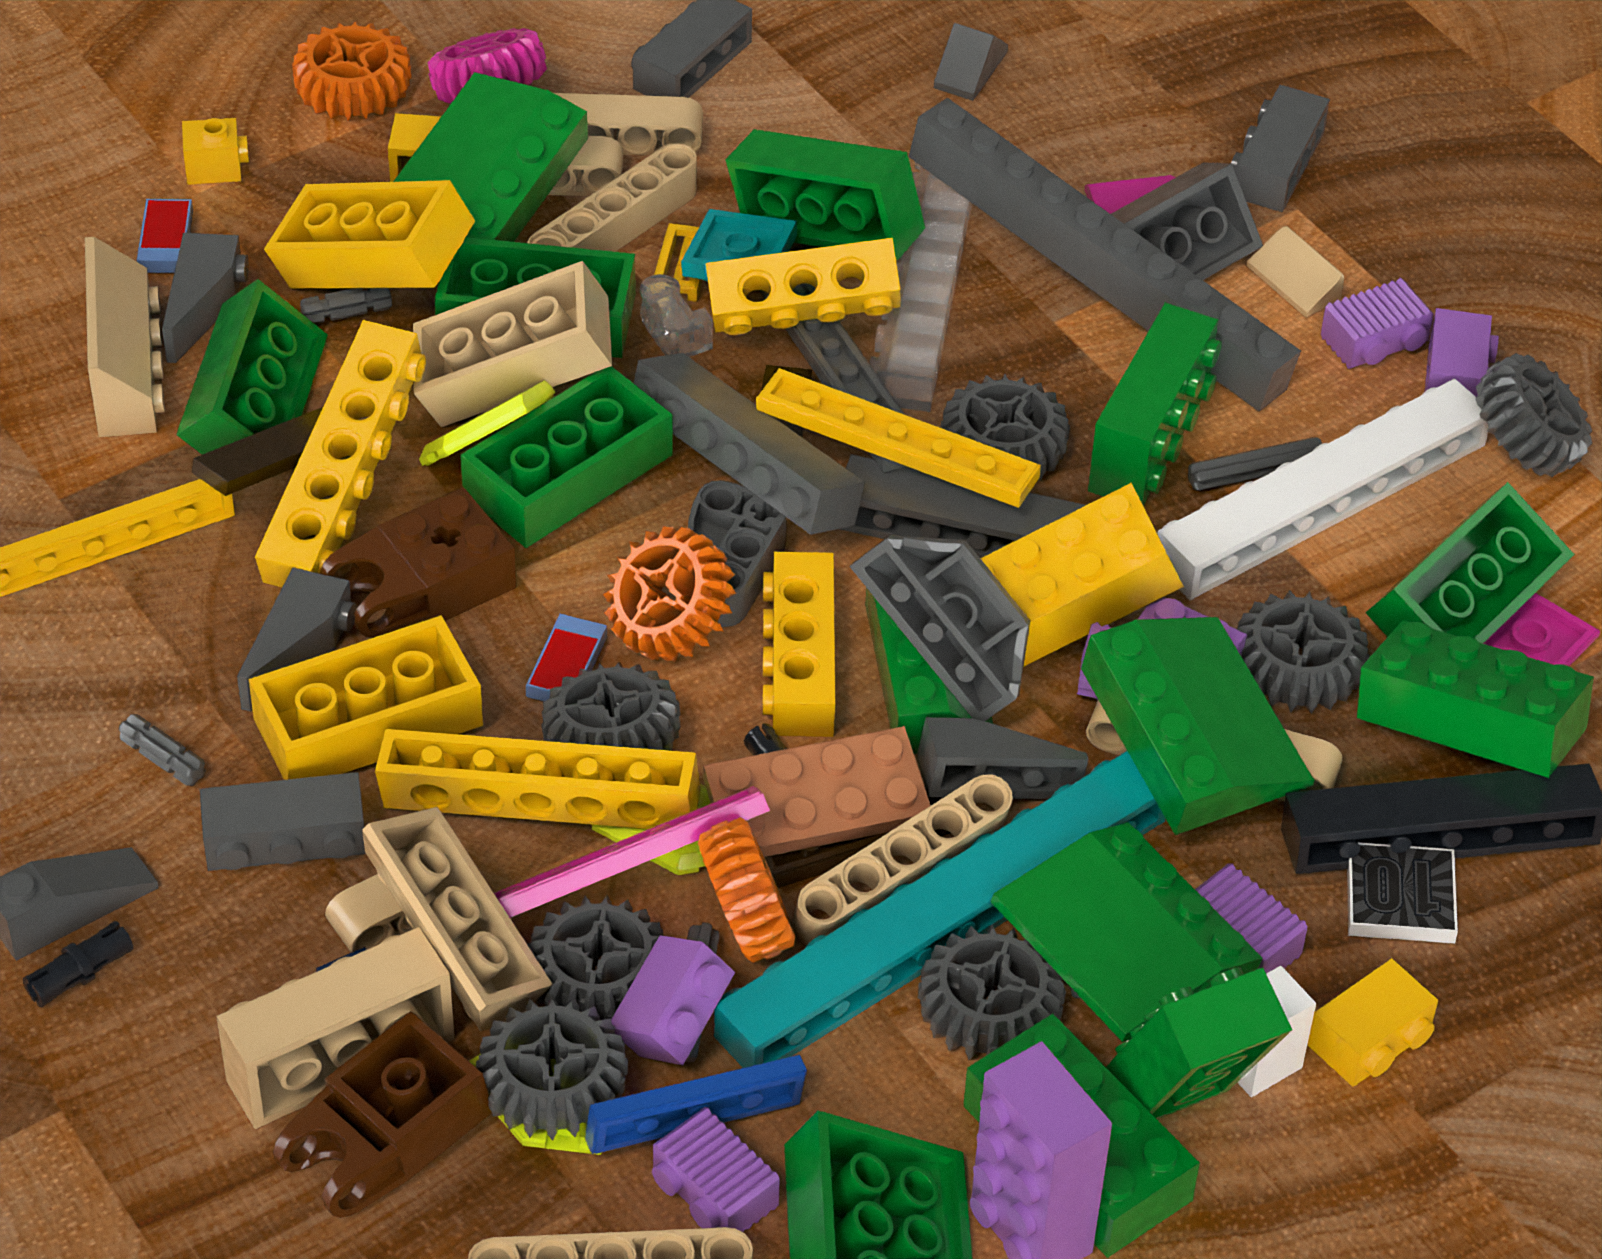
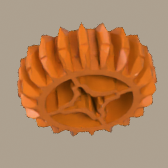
(351, 70)
(648, 616)
(746, 890)

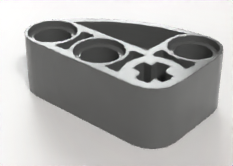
(747, 534)

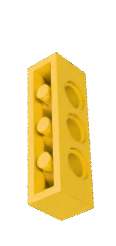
(821, 267)
(802, 644)

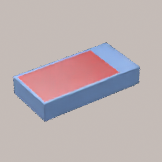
(162, 233)
(570, 647)

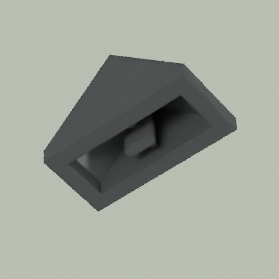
(968, 61)

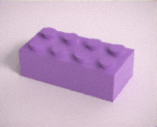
(1039, 1158)

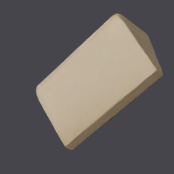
(1297, 272)

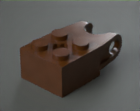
(426, 564)
(386, 1115)

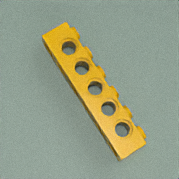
(374, 355)
(536, 779)

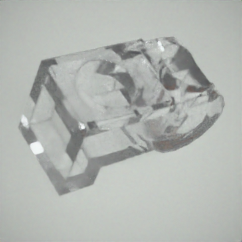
(672, 320)

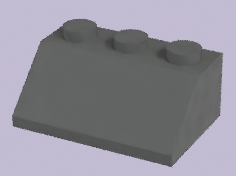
(1196, 219)

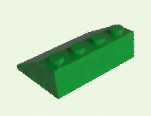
(500, 151)
(1192, 718)
(1121, 926)
(873, 1194)

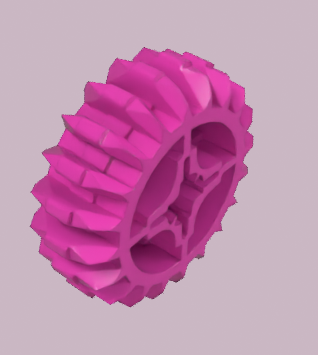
(502, 54)

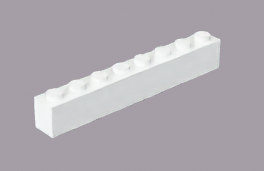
(1323, 487)

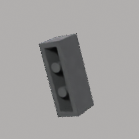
(692, 48)
(1280, 146)
(282, 821)

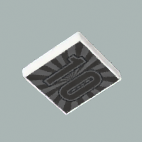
(1402, 894)

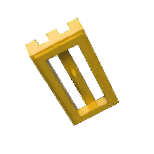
(689, 287)

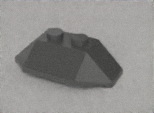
(952, 616)

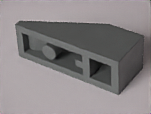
(204, 278)
(301, 625)
(965, 748)
(65, 894)

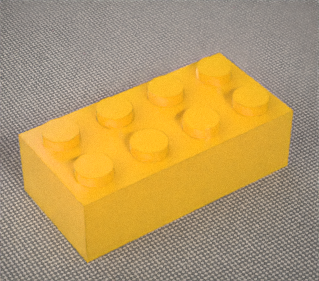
(370, 235)
(1085, 570)
(336, 706)

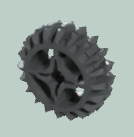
(1533, 415)
(1011, 419)
(1330, 647)
(613, 709)
(571, 947)
(968, 971)
(518, 1059)

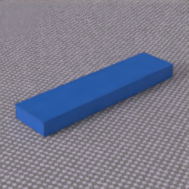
(727, 1095)

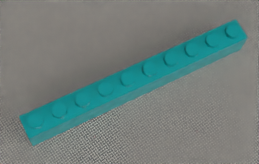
(889, 943)

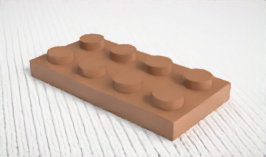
(826, 789)

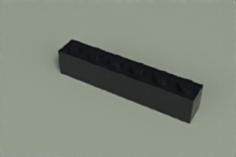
(1458, 813)

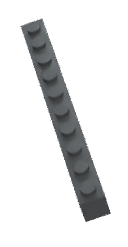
(1095, 246)

